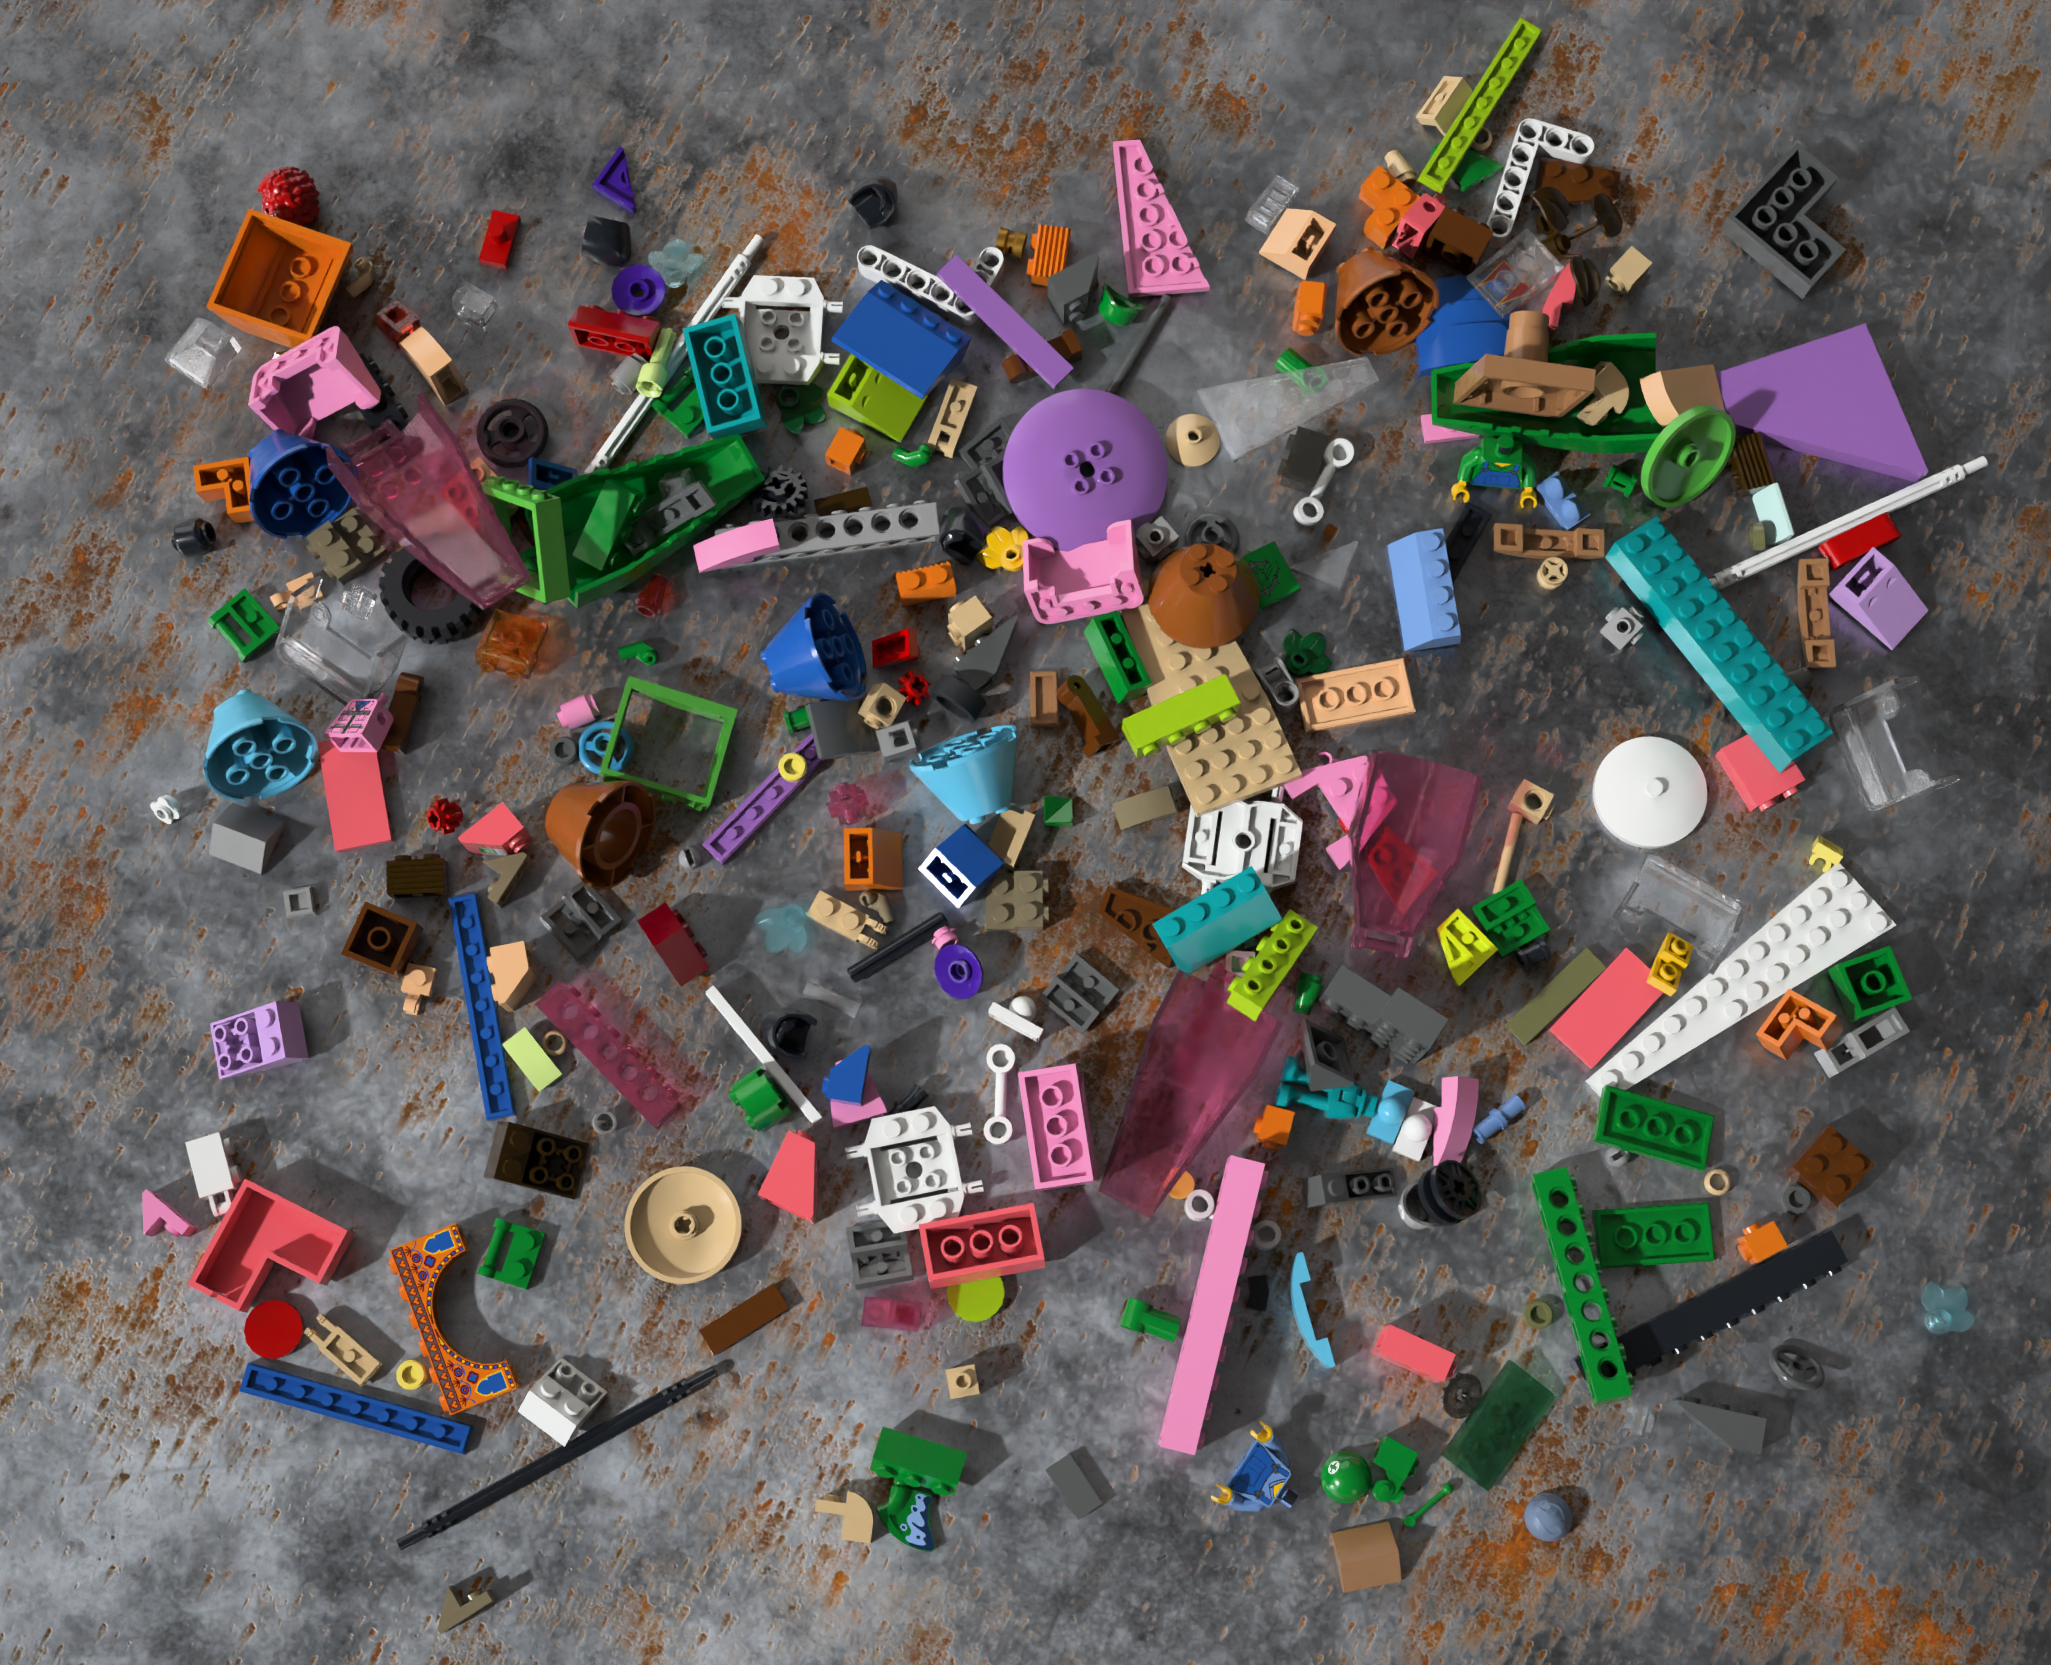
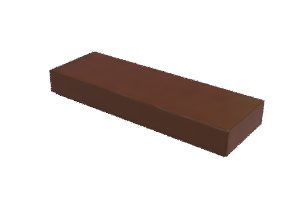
(744, 1319)

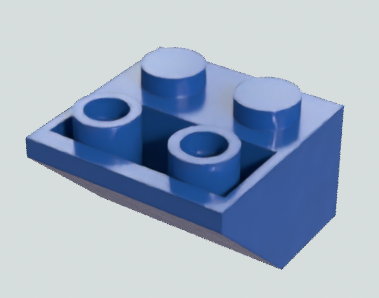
(962, 866)

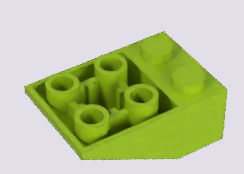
(874, 399)

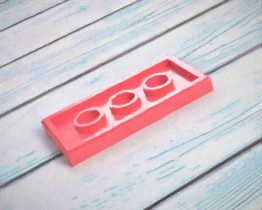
(354, 798)
(1606, 1009)

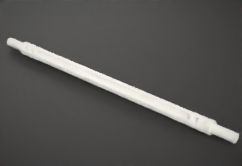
(677, 355)
(1827, 531)

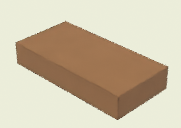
(1044, 699)

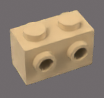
(968, 622)

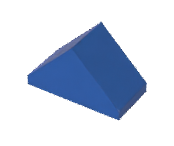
(546, 475)

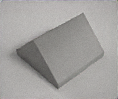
(245, 837)

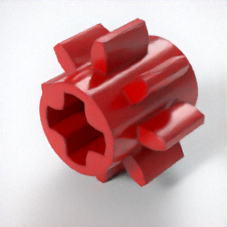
(914, 681)
(445, 816)

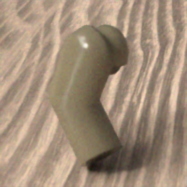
(880, 903)

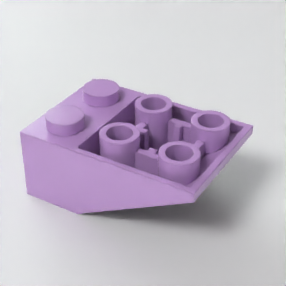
(1880, 598)
(259, 1039)

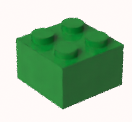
(1870, 984)

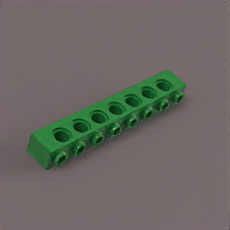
(1602, 1389)

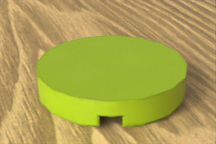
(976, 1299)

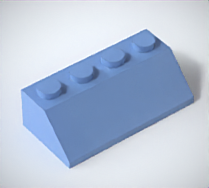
(1424, 591)

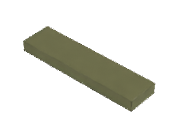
(1555, 996)

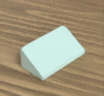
(1773, 514)

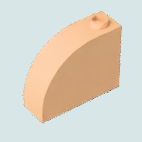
(433, 365)
(1678, 390)

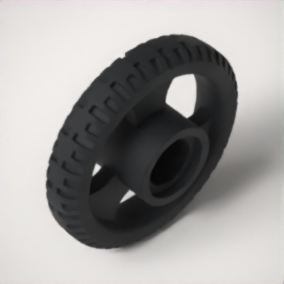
(519, 410)

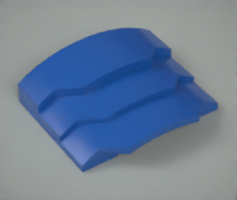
(1460, 328)

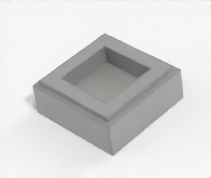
(299, 902)

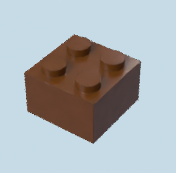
(1458, 241)
(382, 940)
(1829, 1167)

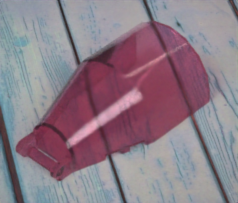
(1405, 843)

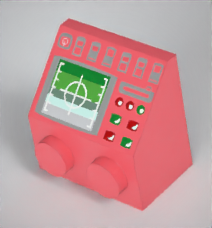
(496, 834)

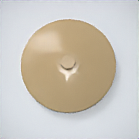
(683, 1225)

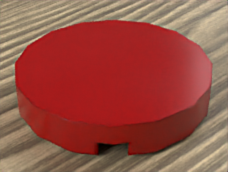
(274, 1329)

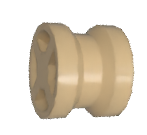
(1555, 567)

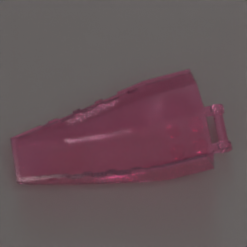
(432, 505)
(1186, 1083)

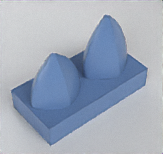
(1561, 502)

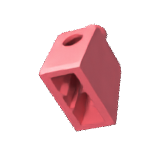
(1421, 217)

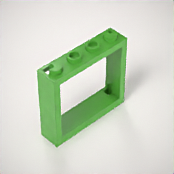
(553, 578)
(684, 702)

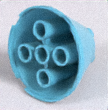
(256, 748)
(971, 772)

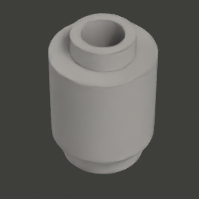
(627, 374)

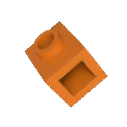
(846, 450)
(1273, 1127)
(1760, 1242)

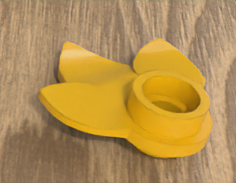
(1003, 545)

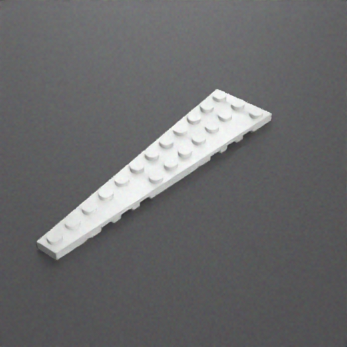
(1797, 943)

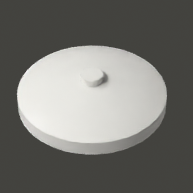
(1650, 792)

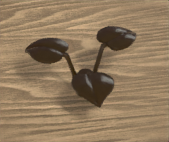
(1555, 211)

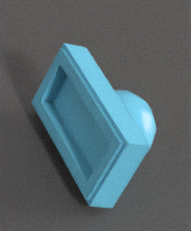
(1390, 1112)

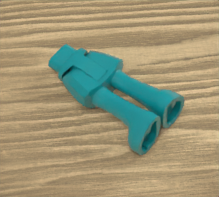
(1339, 1102)

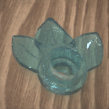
(676, 260)
(781, 932)
(1947, 1305)

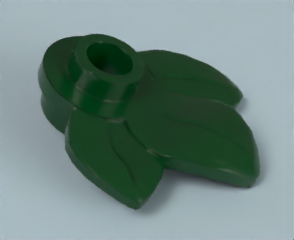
(803, 409)
(1307, 650)

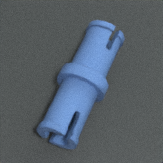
(1498, 1118)

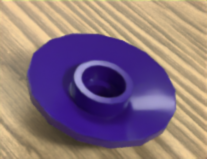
(636, 279)
(951, 975)

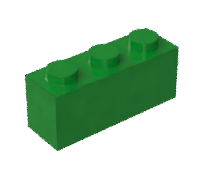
(609, 524)
(1117, 657)
(918, 1462)

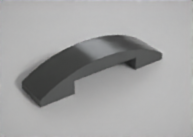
(668, 514)

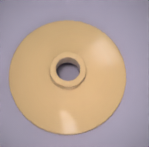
(1191, 452)

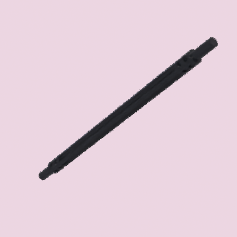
(556, 1458)

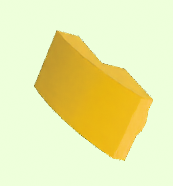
(1669, 964)

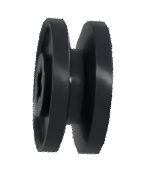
(1449, 1192)

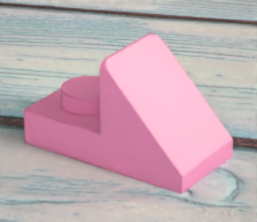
(158, 1211)

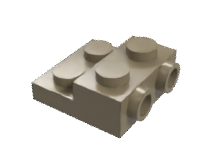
(345, 546)
(1016, 901)

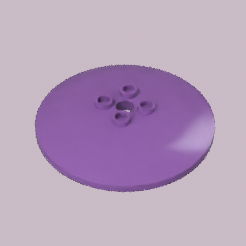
(1045, 461)

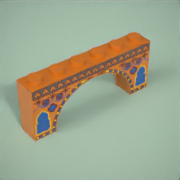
(421, 1271)

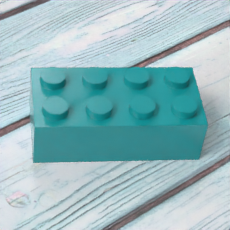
(724, 377)

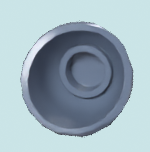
(1548, 1517)

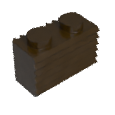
(1750, 465)
(417, 876)

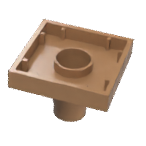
(1523, 377)

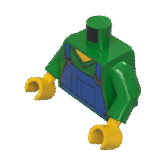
(1500, 465)

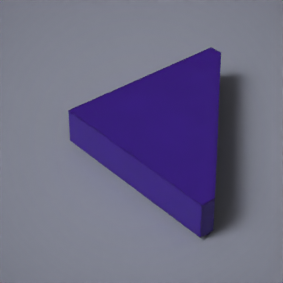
(615, 182)

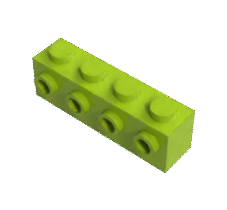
(1180, 716)
(1272, 964)

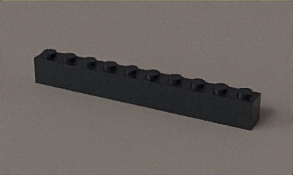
(1724, 1304)

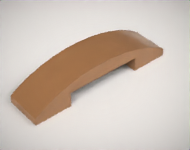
(1543, 543)
(1814, 613)

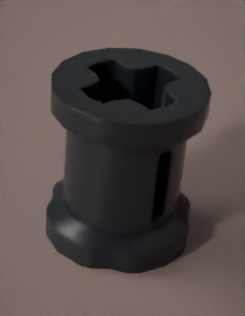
(1532, 954)

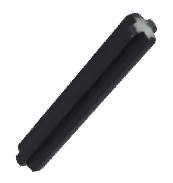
(896, 947)

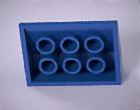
(902, 339)

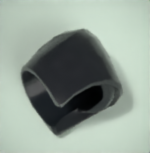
(874, 199)
(606, 242)
(962, 534)
(787, 1031)

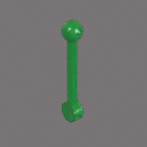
(1410, 1520)

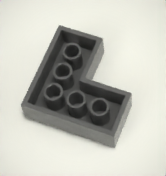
(1775, 224)
(1391, 1020)

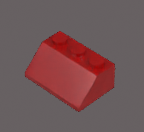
(614, 332)

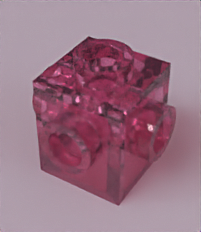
(849, 813)

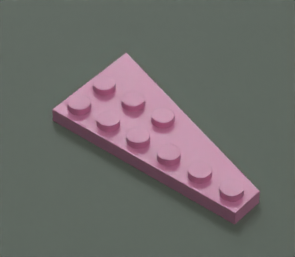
(1152, 237)

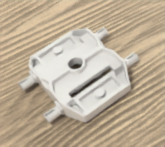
(800, 354)
(1253, 820)
(889, 1169)

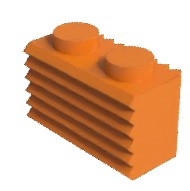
(1051, 253)
(1309, 308)
(925, 584)

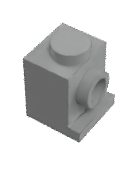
(888, 736)

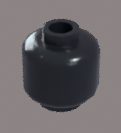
(193, 537)

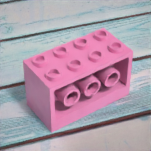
(1058, 1127)

